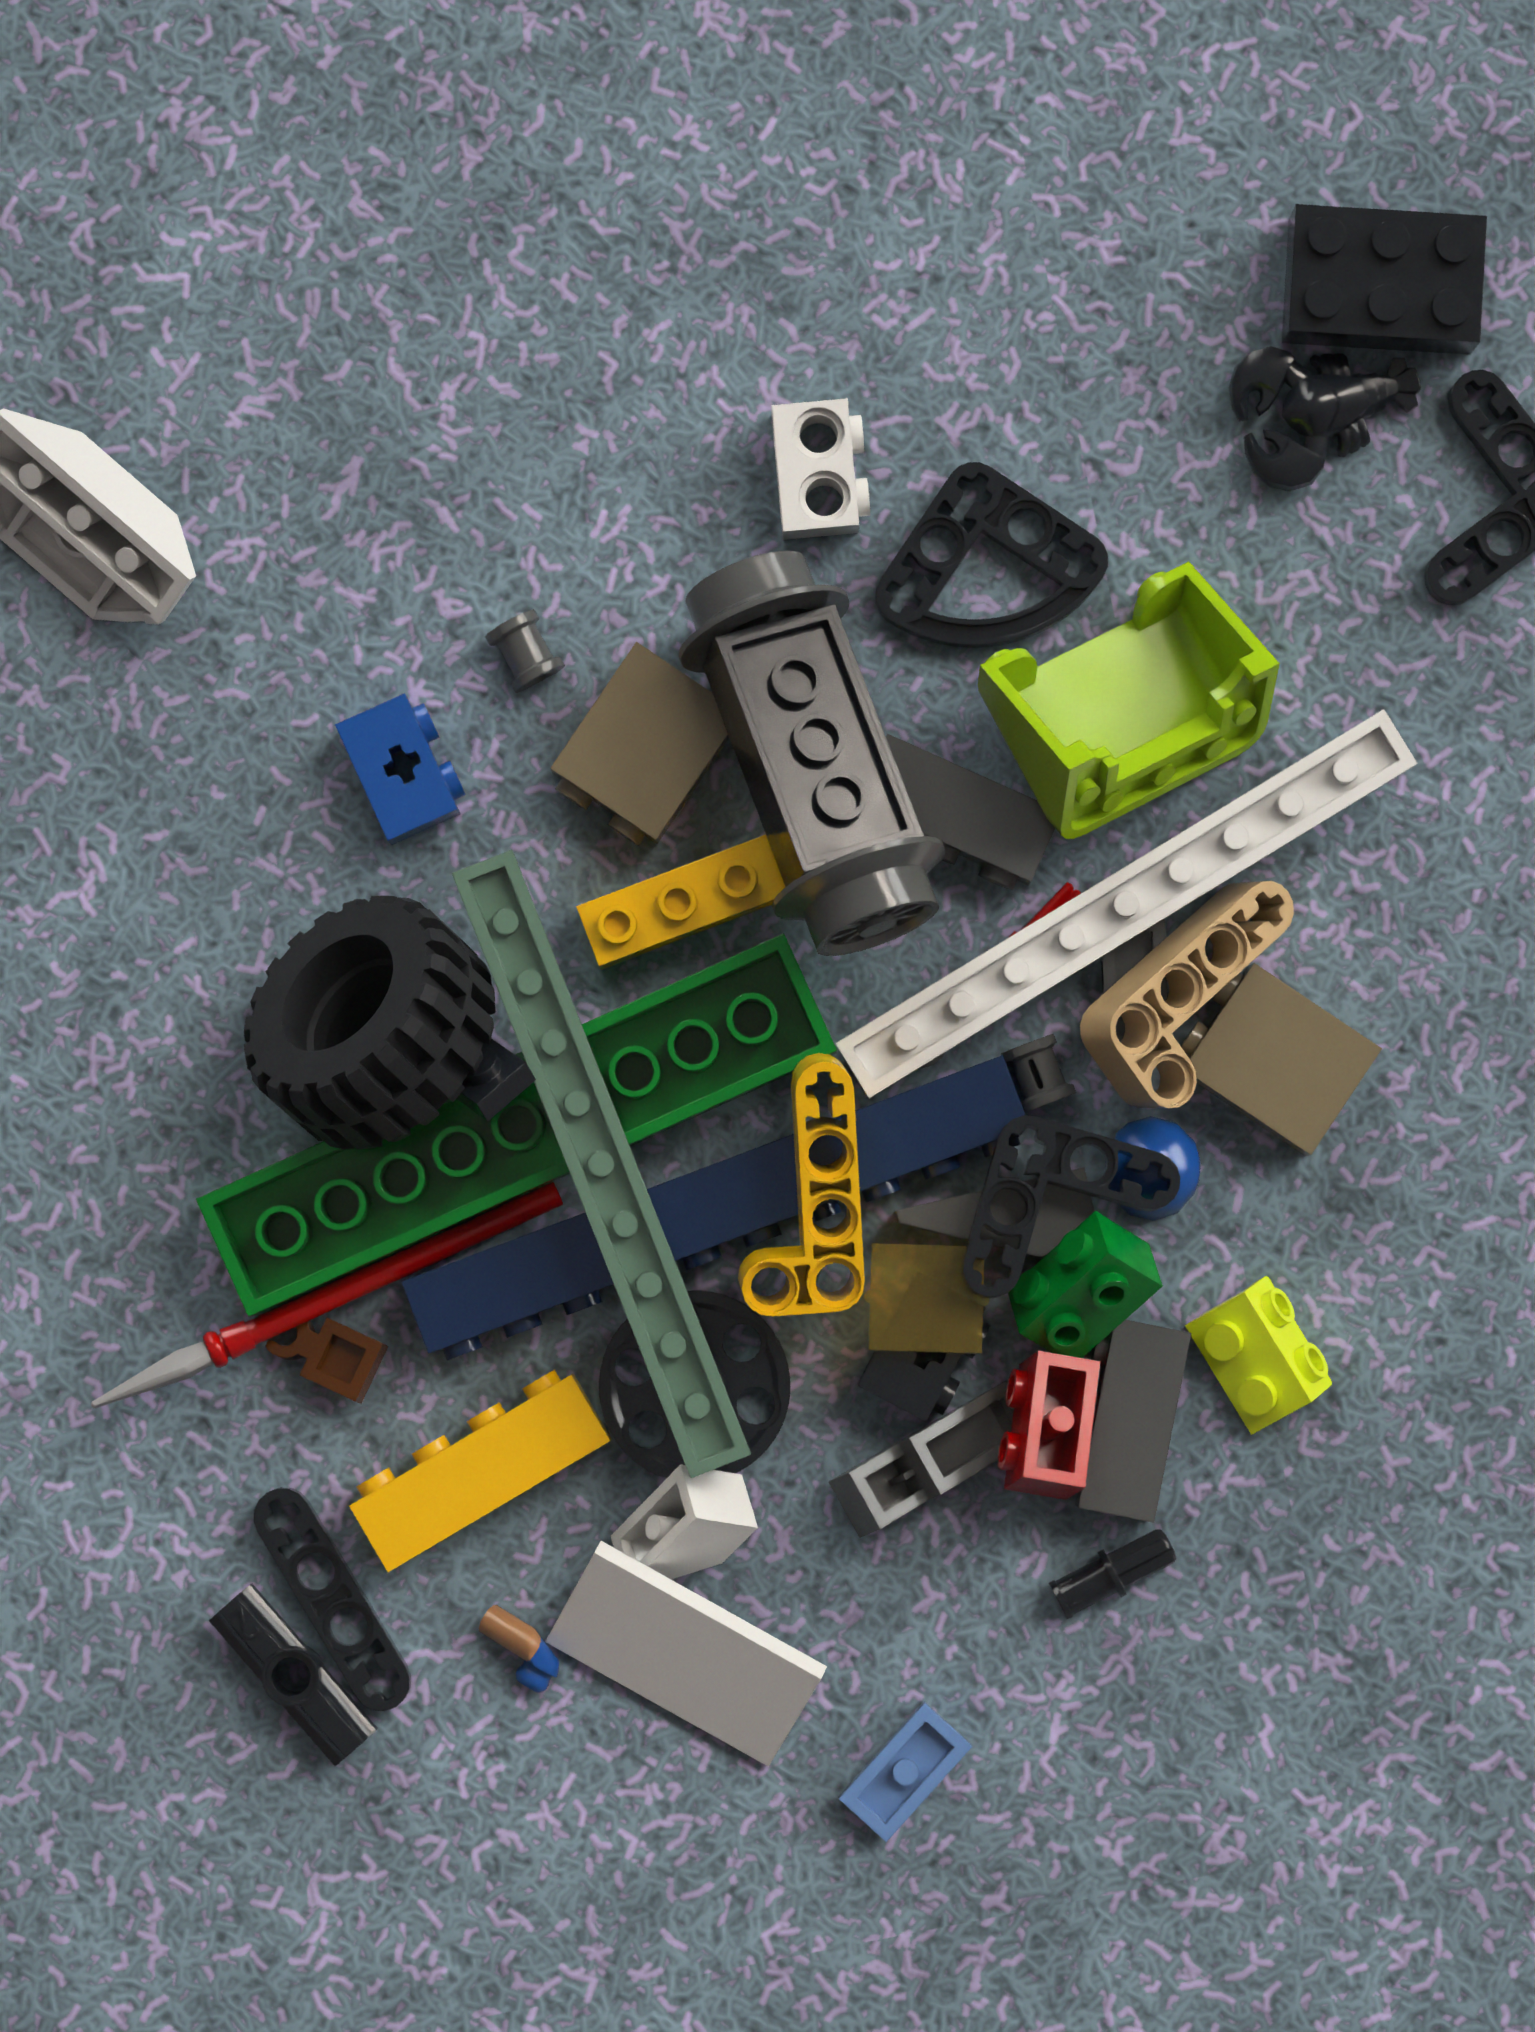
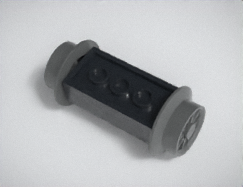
(812, 752)

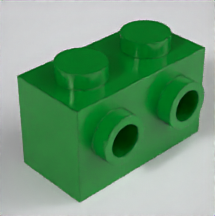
(1084, 1287)

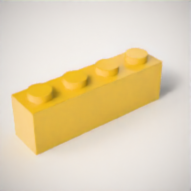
(479, 1472)

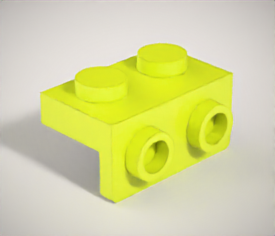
(1260, 1354)

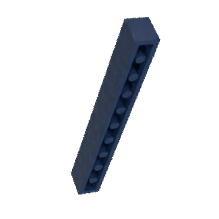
(712, 1206)

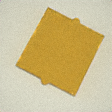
(922, 1300)

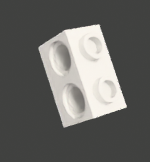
(804, 470)

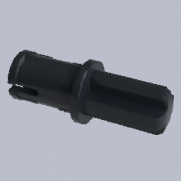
(1113, 1572)

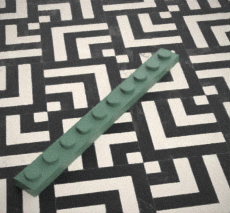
(601, 1163)

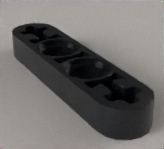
(324, 1603)

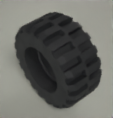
(369, 1022)

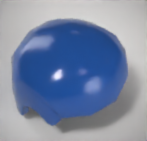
(1169, 1140)

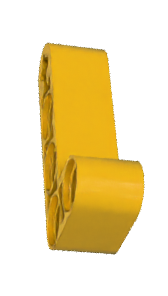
(816, 1184)

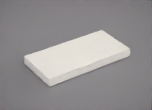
(685, 1653)

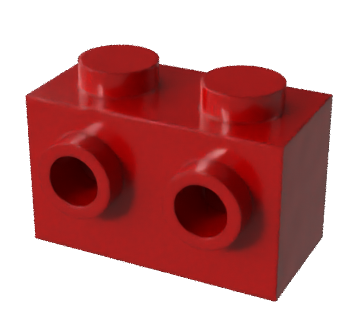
(1050, 1425)

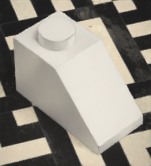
(688, 1523)

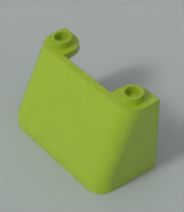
(1134, 704)

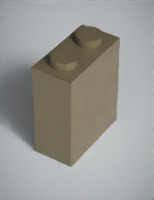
(642, 746)
(1278, 1058)

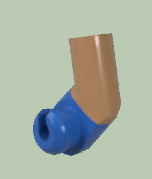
(524, 1642)

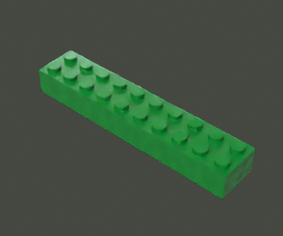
(660, 1062)

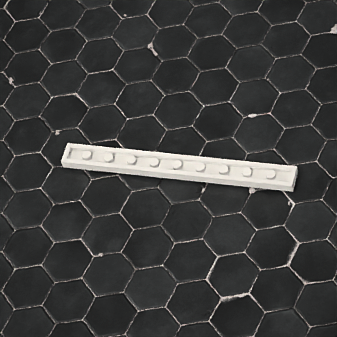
(1126, 903)

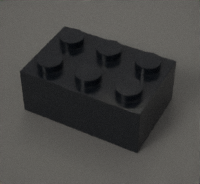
(1384, 279)

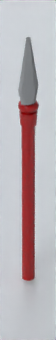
(243, 1336)

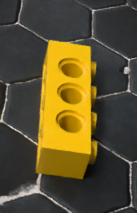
(682, 902)

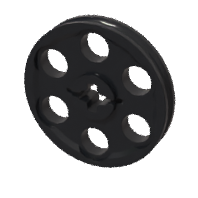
(766, 1370)

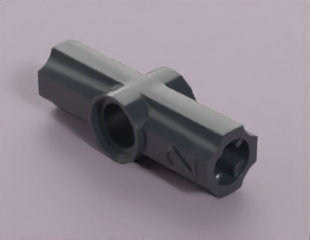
(324, 1706)

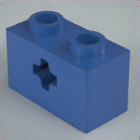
(372, 741)

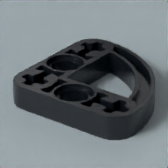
(991, 521)

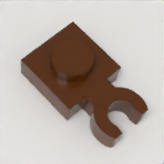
(335, 1357)

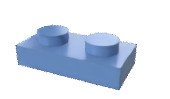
(905, 1771)

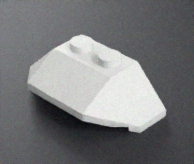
(88, 523)

